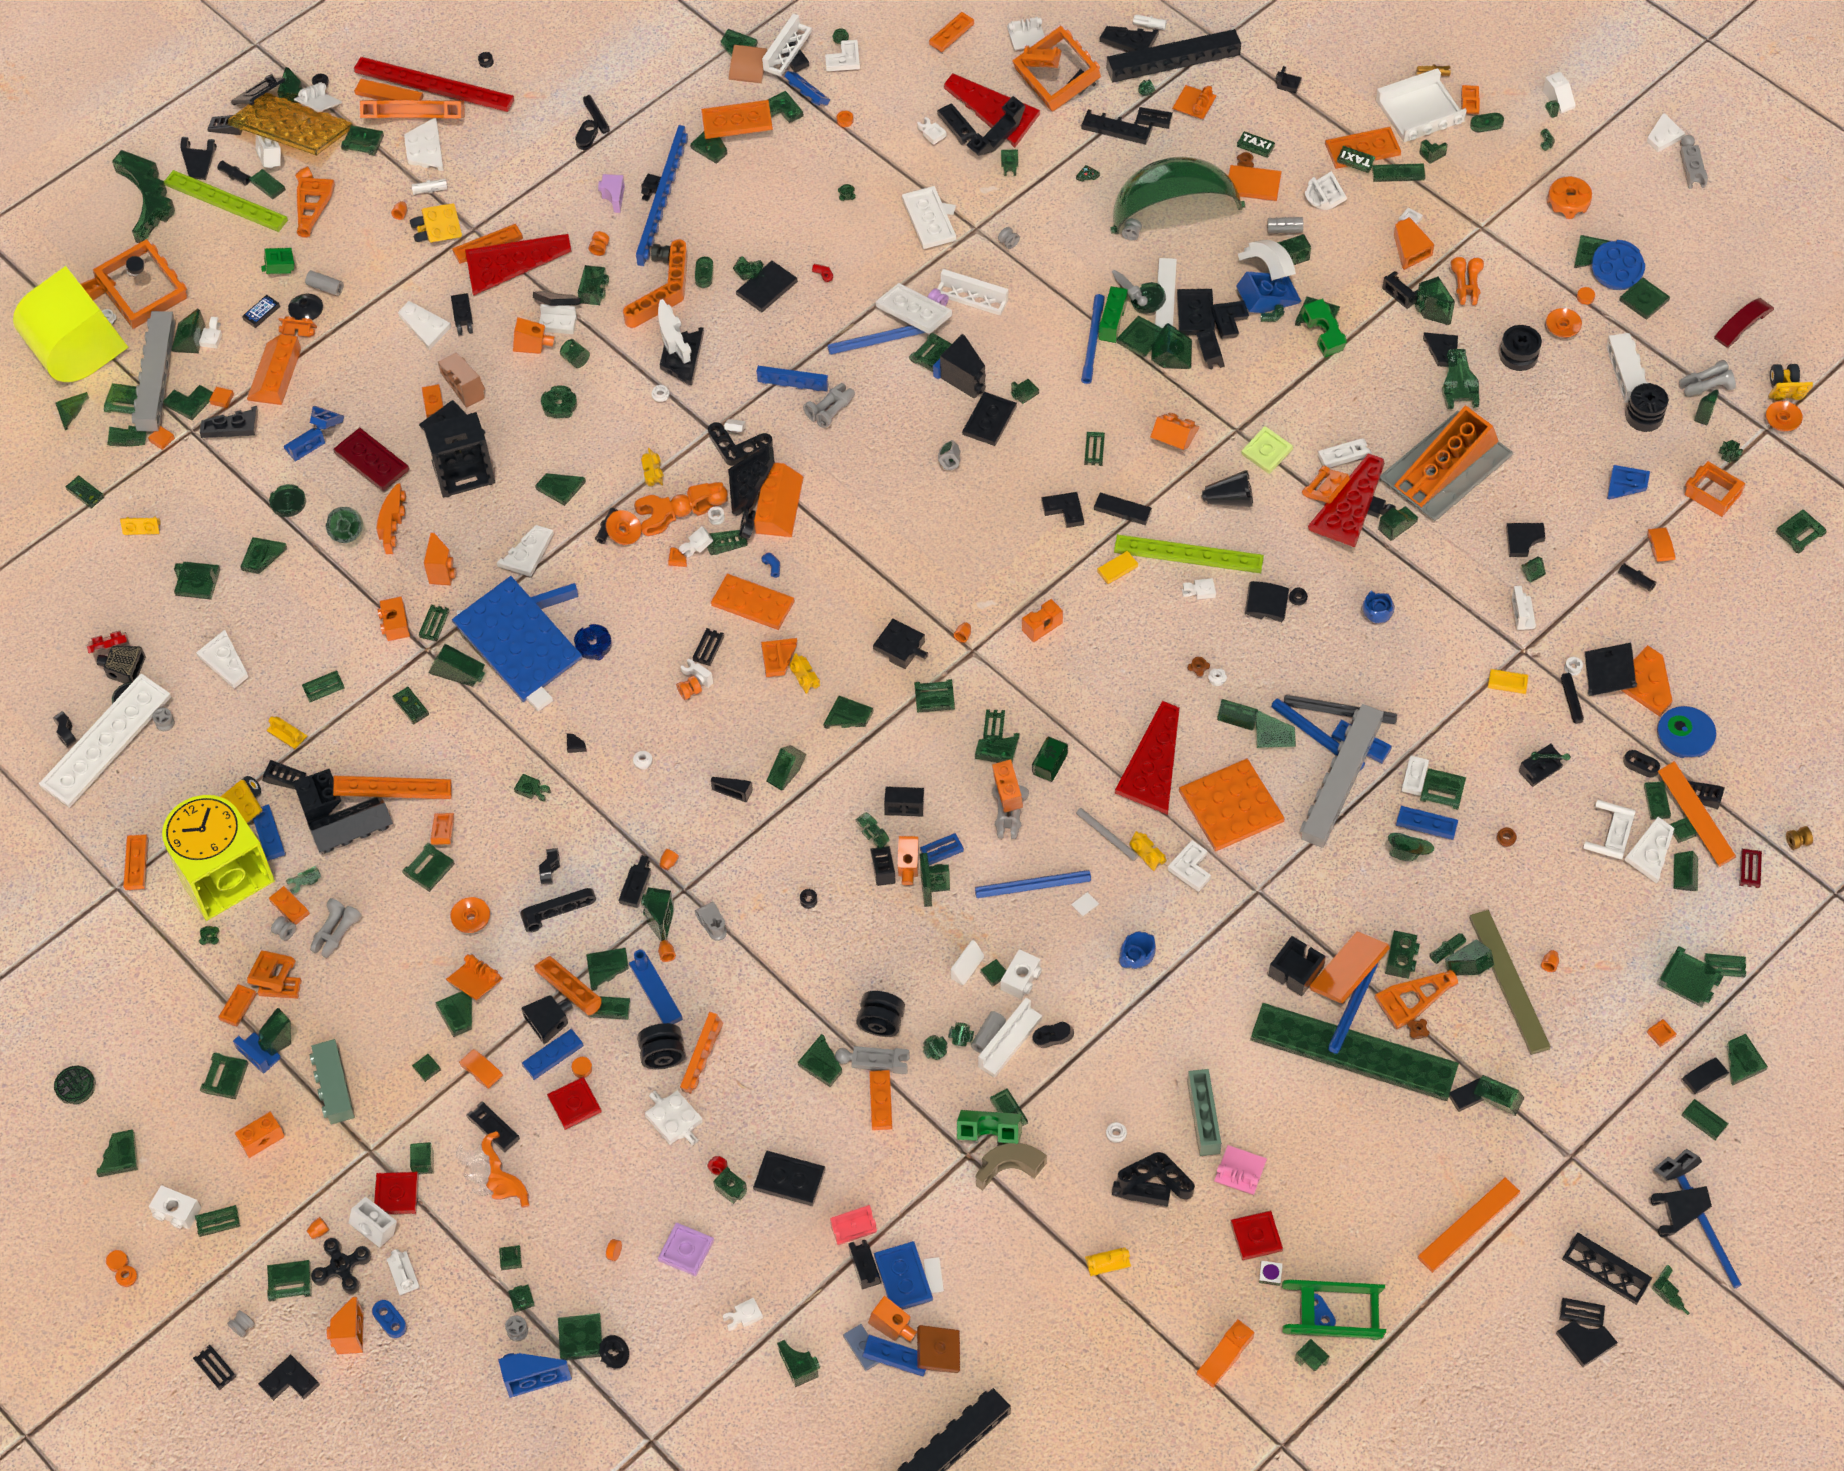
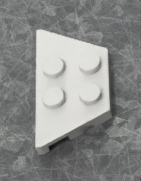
(424, 146)

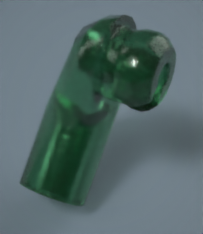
(1548, 140)
(1274, 316)

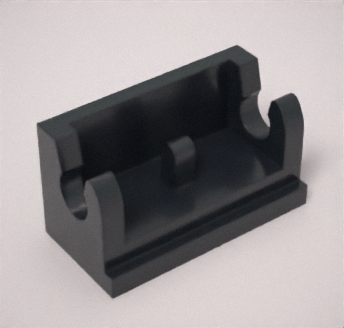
(1399, 290)
(1210, 348)
(1537, 770)
(904, 801)
(864, 1265)

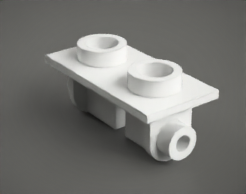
(402, 1272)

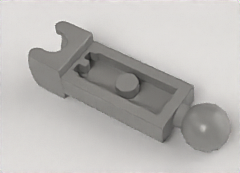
(1693, 162)
(875, 1058)

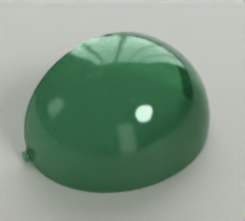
(1168, 180)

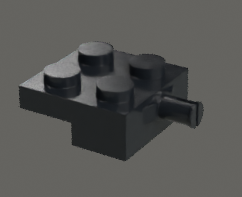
(900, 643)

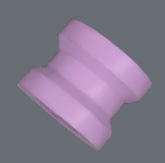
(936, 296)

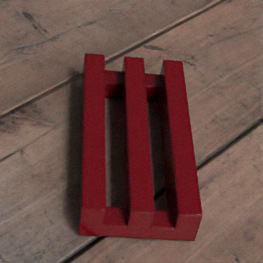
(1749, 882)

